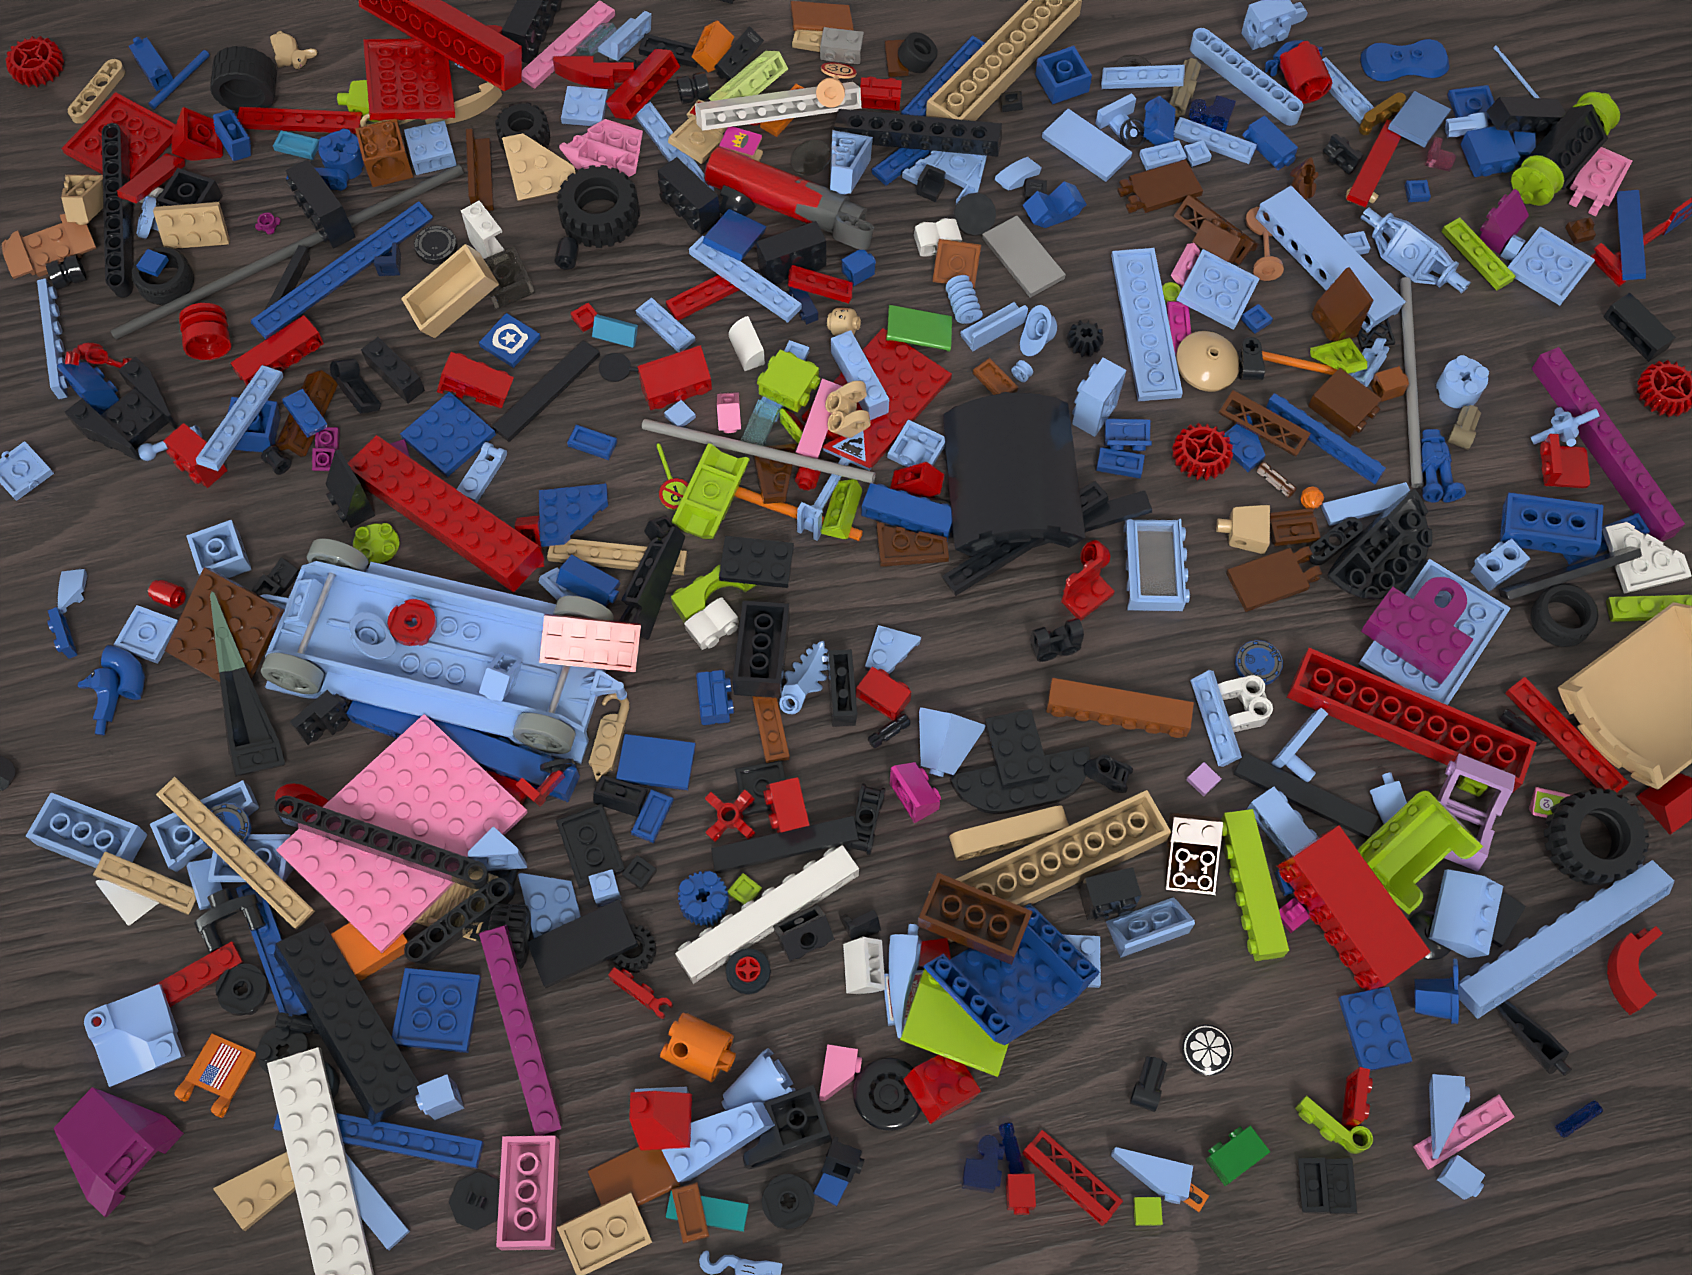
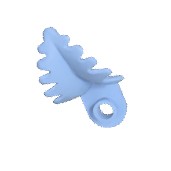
(804, 678)

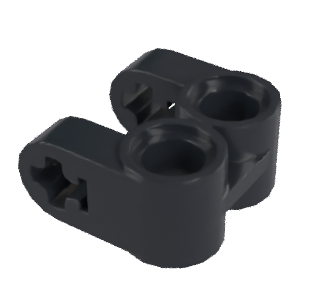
(1062, 641)

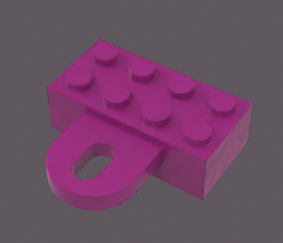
(1422, 630)

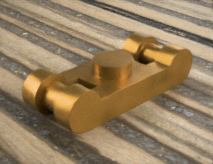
(1382, 112)

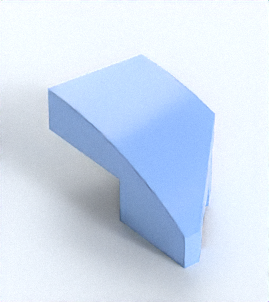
(70, 588)

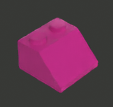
(914, 791)

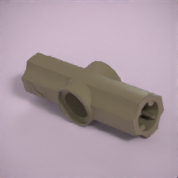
(1183, 94)

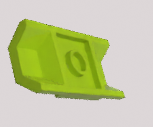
(710, 493)

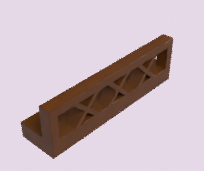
(479, 170)
(1208, 213)
(320, 390)
(1266, 418)

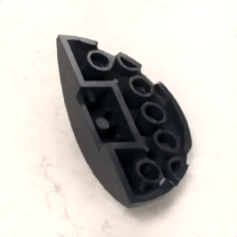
(1386, 551)

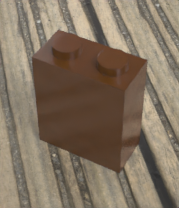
(1345, 403)

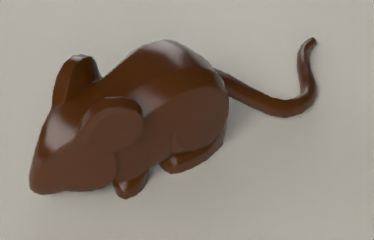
(1304, 178)

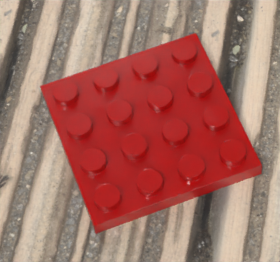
(145, 130)

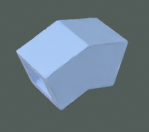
(1512, 248)

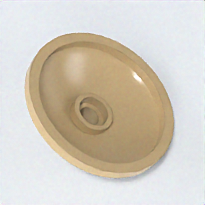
(1203, 369)

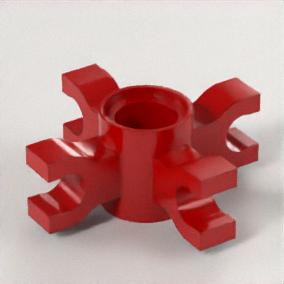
(738, 806)

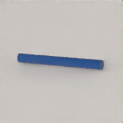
(181, 77)

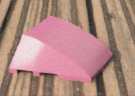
(607, 145)

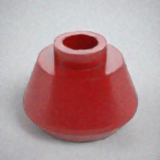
(1094, 550)

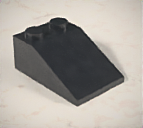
(347, 492)

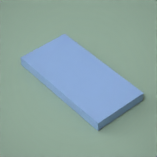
(1087, 145)

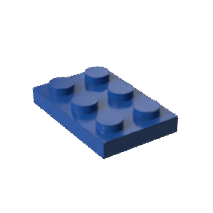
(1375, 1029)

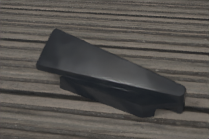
(651, 581)

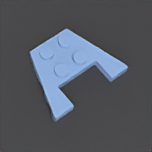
(960, 169)

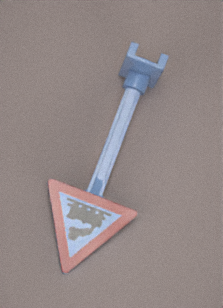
(850, 450)

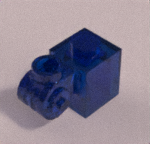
(1214, 116)
(983, 1174)

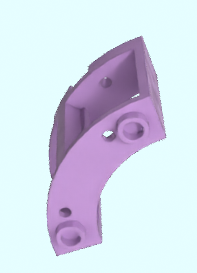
(1487, 775)

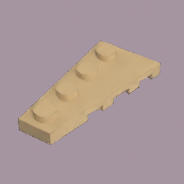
(257, 1190)

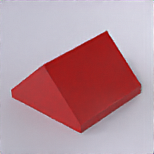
(1670, 803)

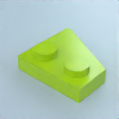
(1341, 355)

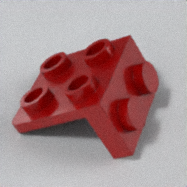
(1564, 464)

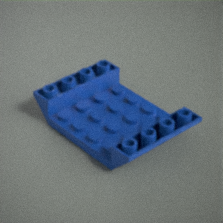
(1018, 996)

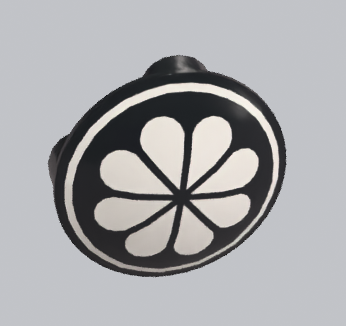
(1207, 1050)

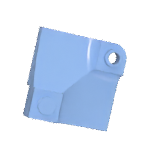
(134, 1035)

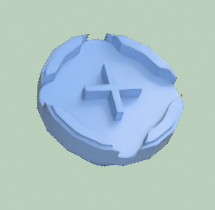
(147, 219)

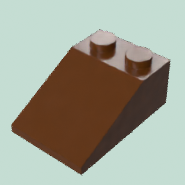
(1343, 307)

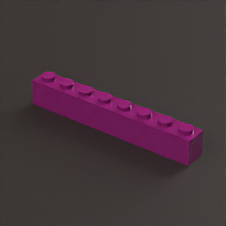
(521, 1030)

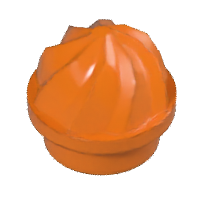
(1312, 497)

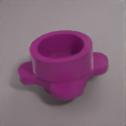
(267, 223)

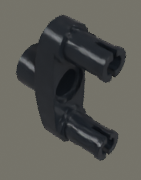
(222, 908)

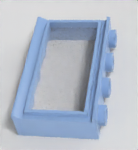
(1156, 565)

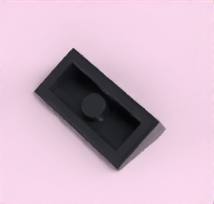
(619, 796)

